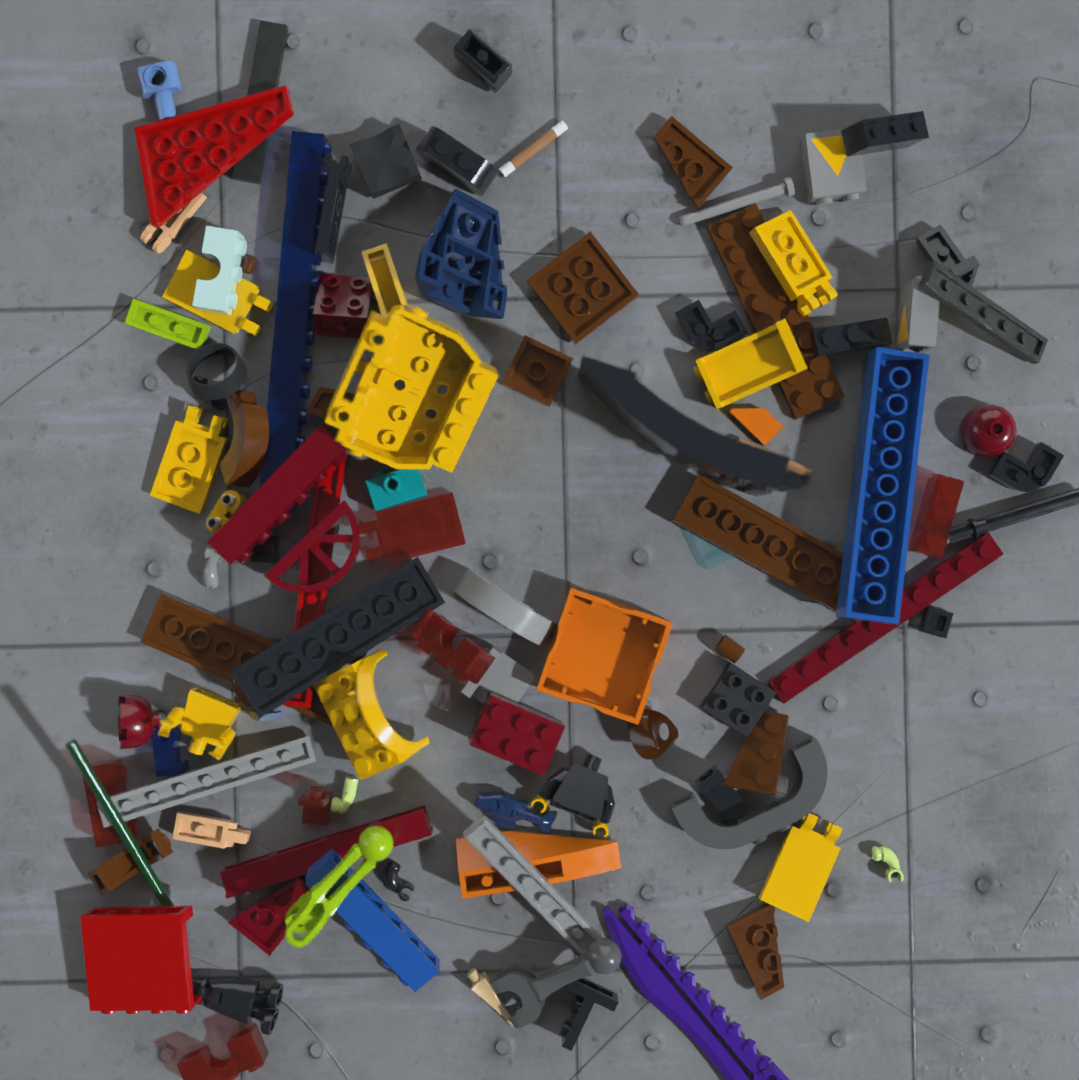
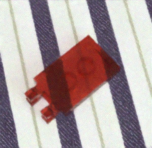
(415, 529)

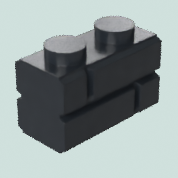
(482, 60)

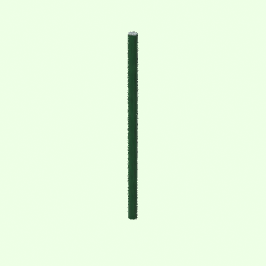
(118, 823)

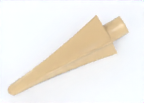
(483, 989)

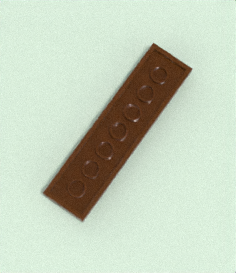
(768, 303)
(762, 540)
(209, 642)

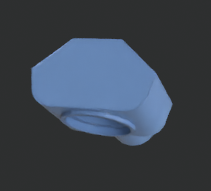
(160, 93)

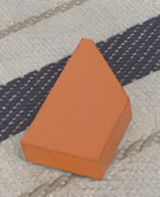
(757, 423)

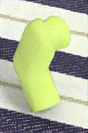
(349, 791)

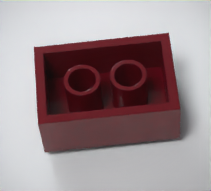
(516, 733)

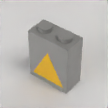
(829, 171)
(916, 319)

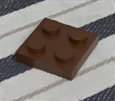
(537, 371)

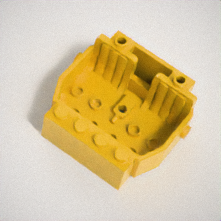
(393, 421)

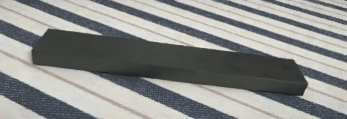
(263, 77)
(982, 312)

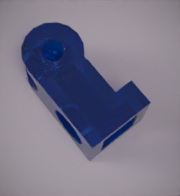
(168, 754)

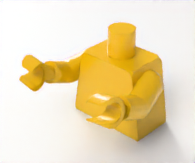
(206, 720)

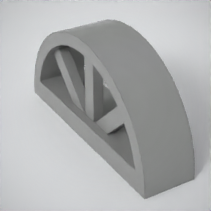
(504, 608)

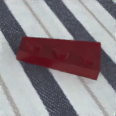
(265, 920)

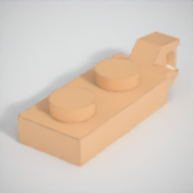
(208, 830)

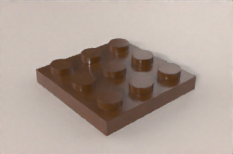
(582, 288)

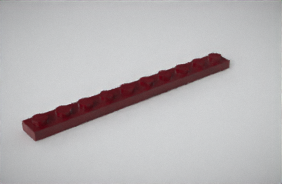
(861, 635)

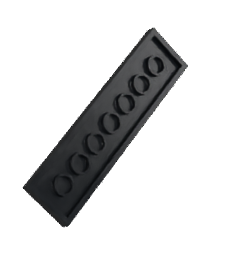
(337, 637)

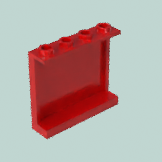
(138, 959)

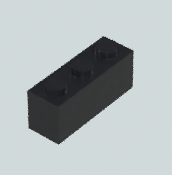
(884, 133)

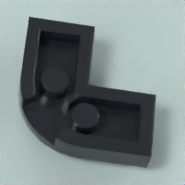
(708, 334)
(1028, 475)

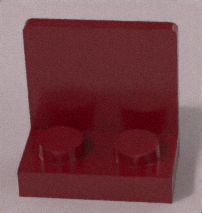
(342, 305)

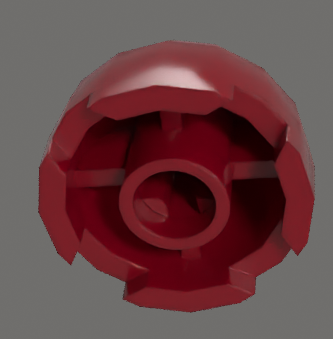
(988, 430)
(135, 721)

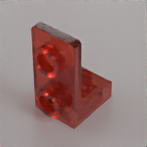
(316, 806)

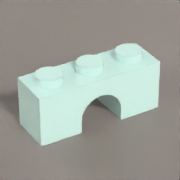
(219, 294)

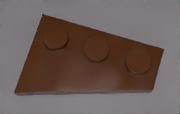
(691, 160)
(757, 947)

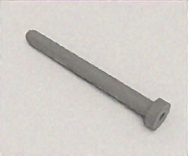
(786, 187)

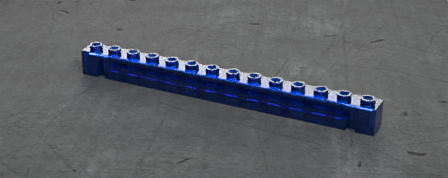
(295, 299)

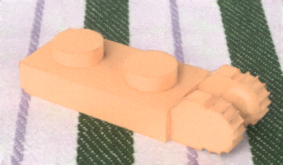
(172, 226)

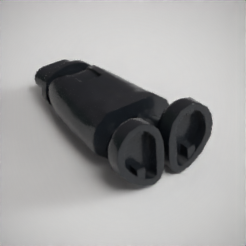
(237, 999)

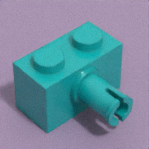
(396, 487)

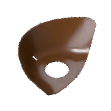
(646, 735)

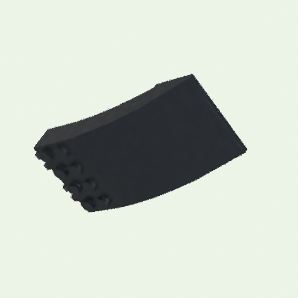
(683, 438)

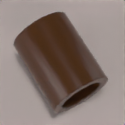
(729, 649)

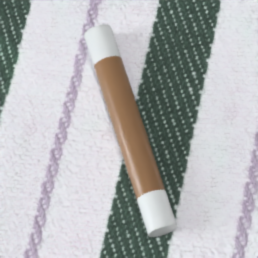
(533, 148)

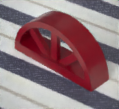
(309, 543)

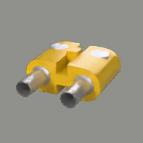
(224, 509)

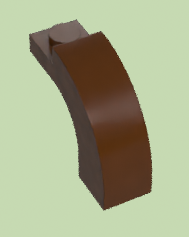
(249, 441)
(122, 865)

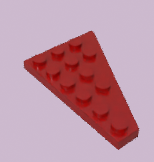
(198, 147)

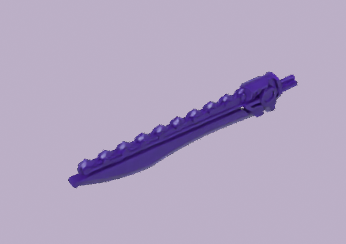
(665, 996)

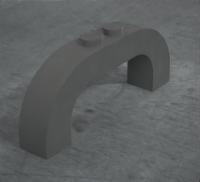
(767, 819)

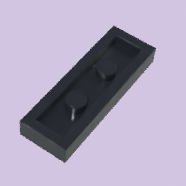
(850, 337)

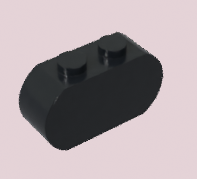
(456, 161)

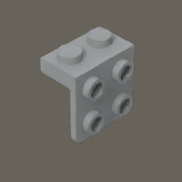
(502, 677)

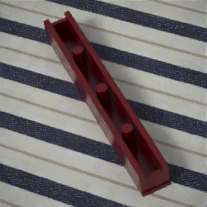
(296, 859)

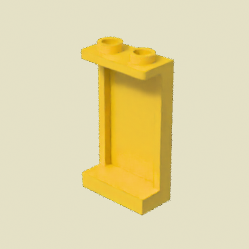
(750, 365)

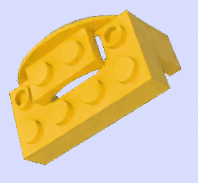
(360, 719)

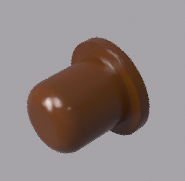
(249, 263)

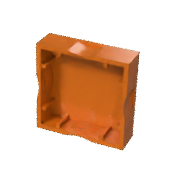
(604, 655)

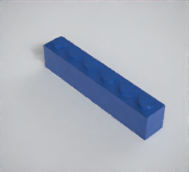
(379, 927)

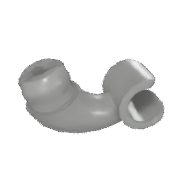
(210, 574)

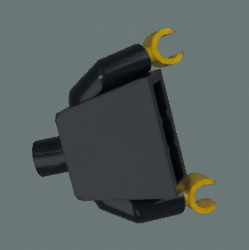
(581, 793)

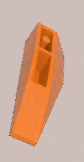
(554, 856)

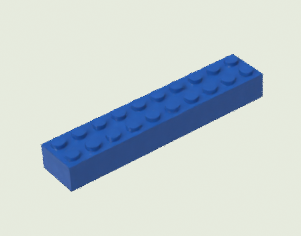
(882, 486)

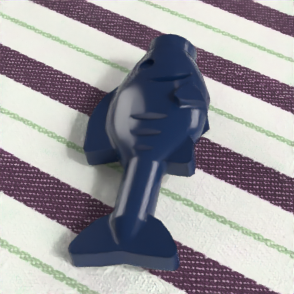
(506, 810)

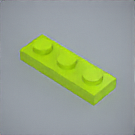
(167, 324)

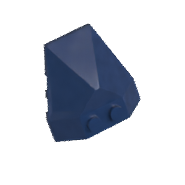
(462, 260)

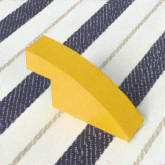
(384, 278)

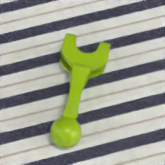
(315, 907)

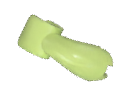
(887, 855)

